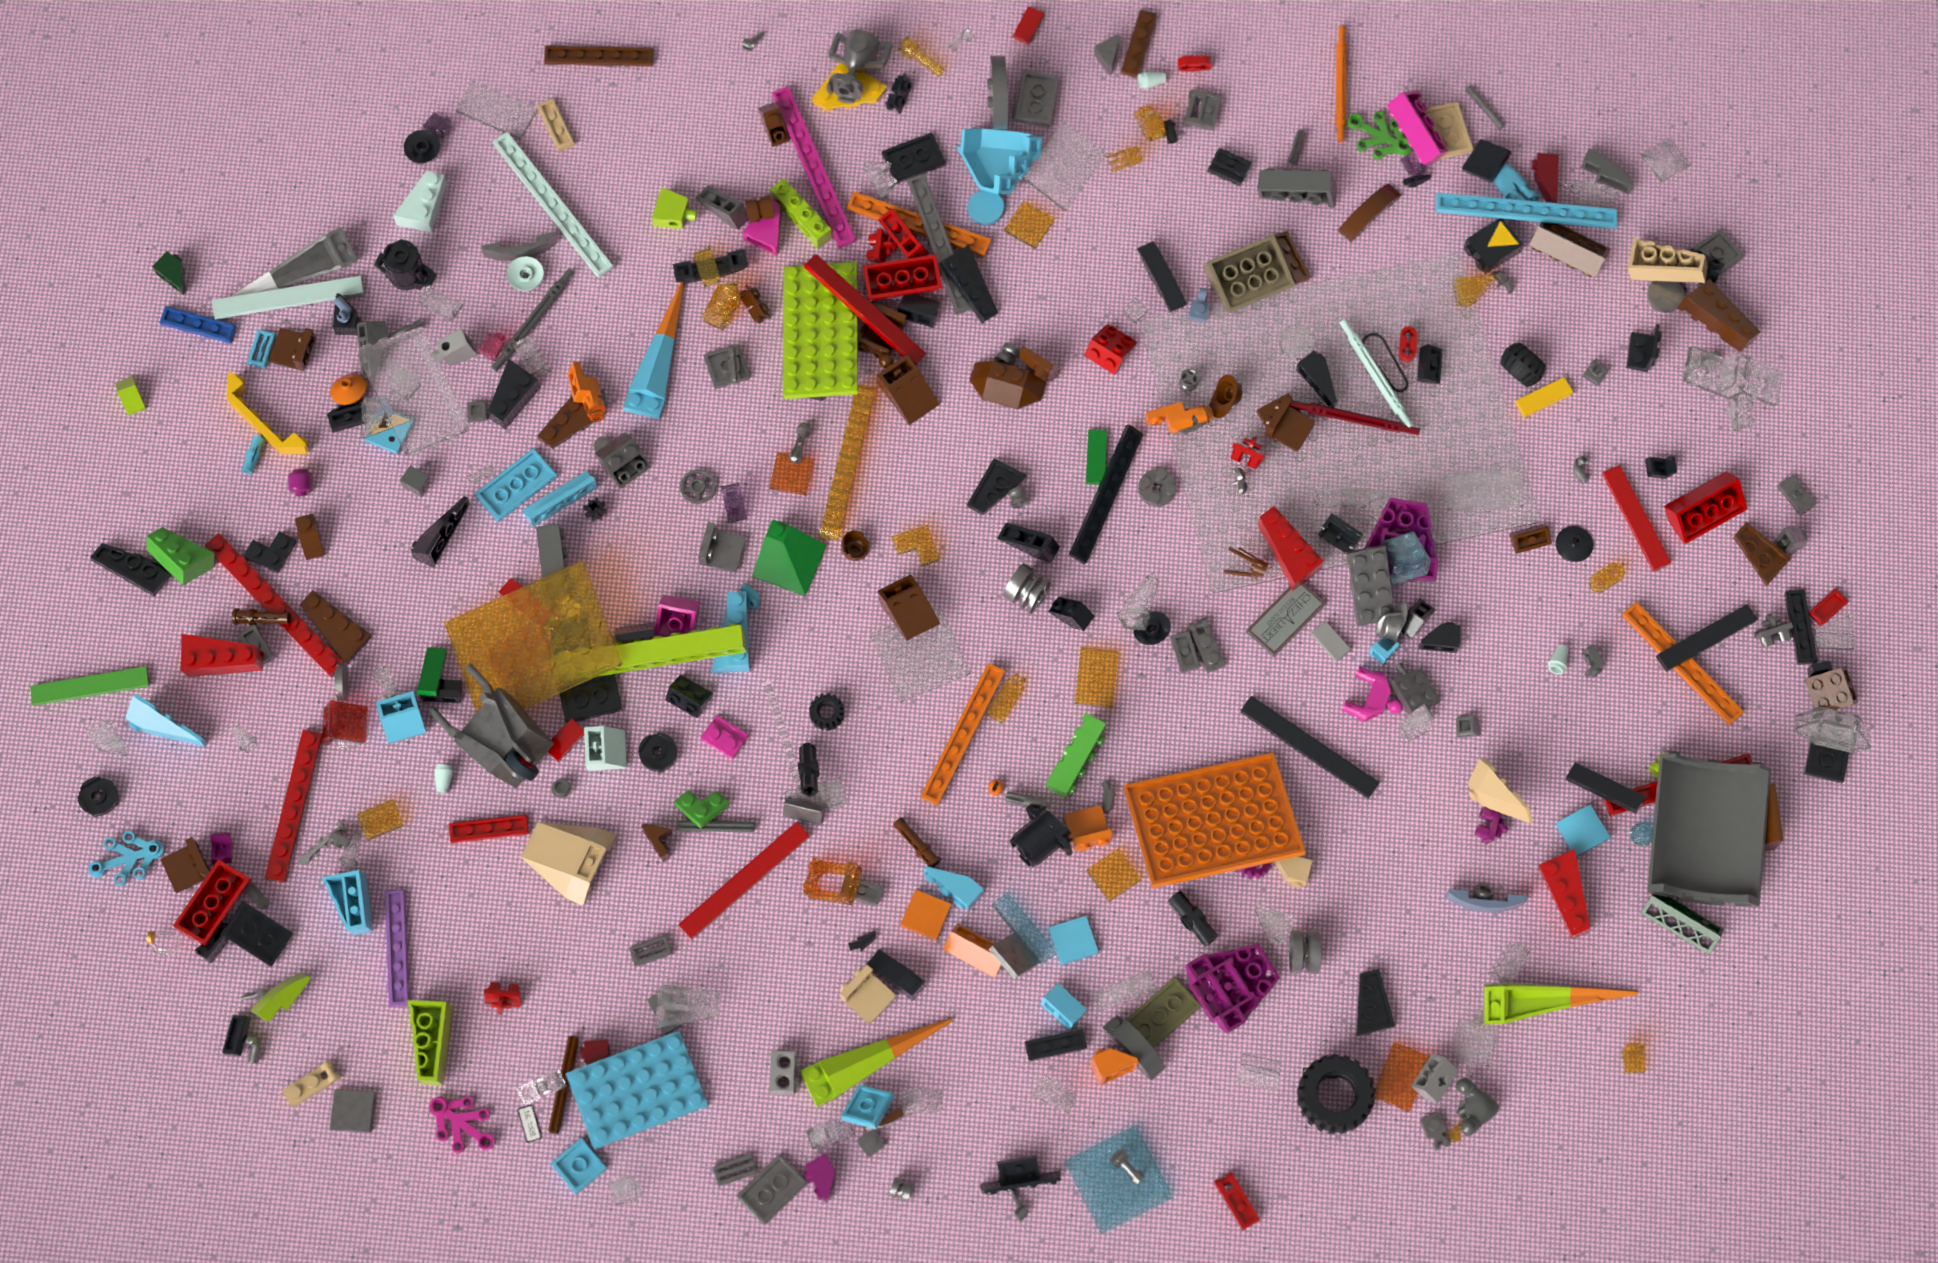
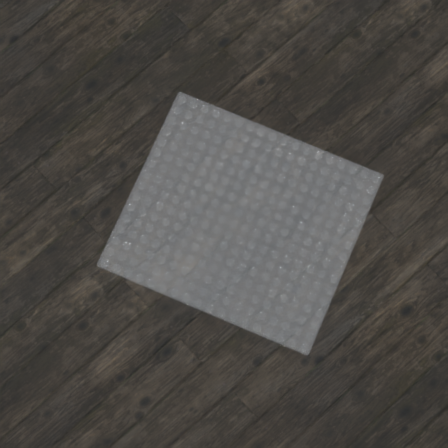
(1459, 420)

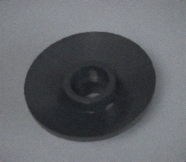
(418, 140)
(1571, 551)
(1157, 622)

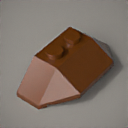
(1006, 384)

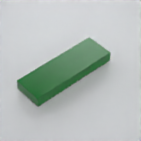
(1096, 456)
(431, 671)

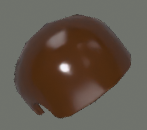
(854, 545)

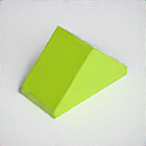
(130, 395)

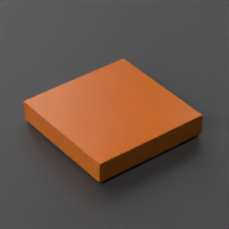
(925, 915)

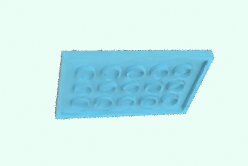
(636, 1090)

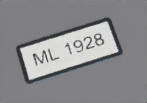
(529, 1123)

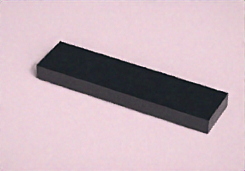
(1801, 631)
(1605, 788)

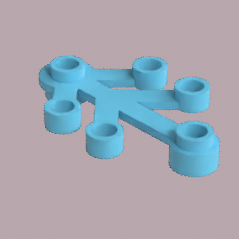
(129, 858)

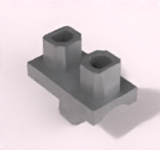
(1782, 630)

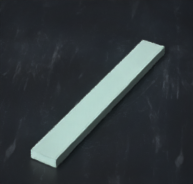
(286, 297)

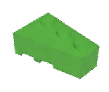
(179, 555)

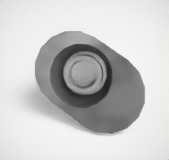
(1391, 624)

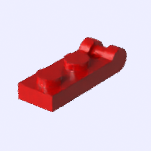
(1237, 1201)

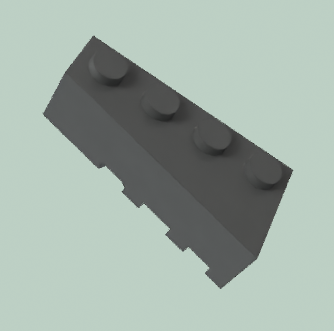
(551, 548)

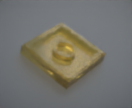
(1029, 225)
(1113, 875)

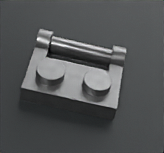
(1207, 112)

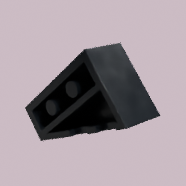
(512, 394)

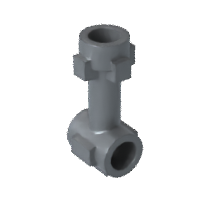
(1119, 1159)

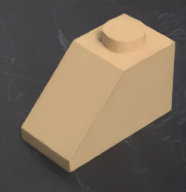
(1295, 870)

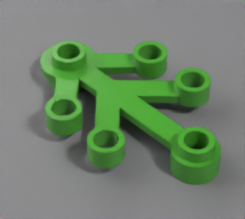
(1381, 136)

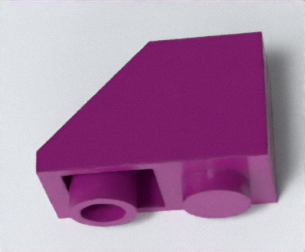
(822, 1175)

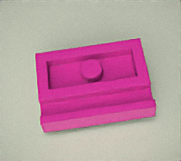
(724, 737)

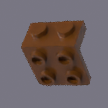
(1289, 425)

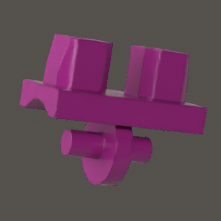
(1494, 826)

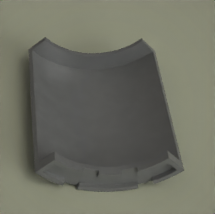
(1709, 831)

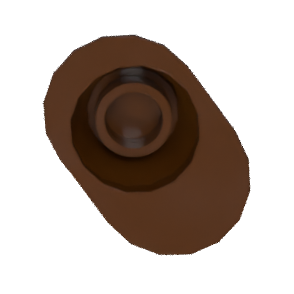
(1227, 394)

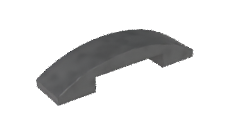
(543, 243)

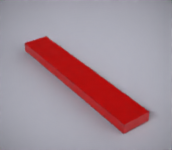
(1636, 518)

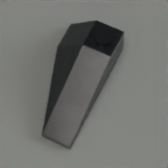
(435, 538)

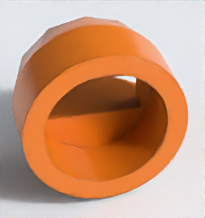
(999, 790)

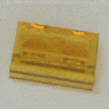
(380, 820)

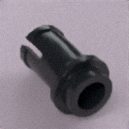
(1170, 131)

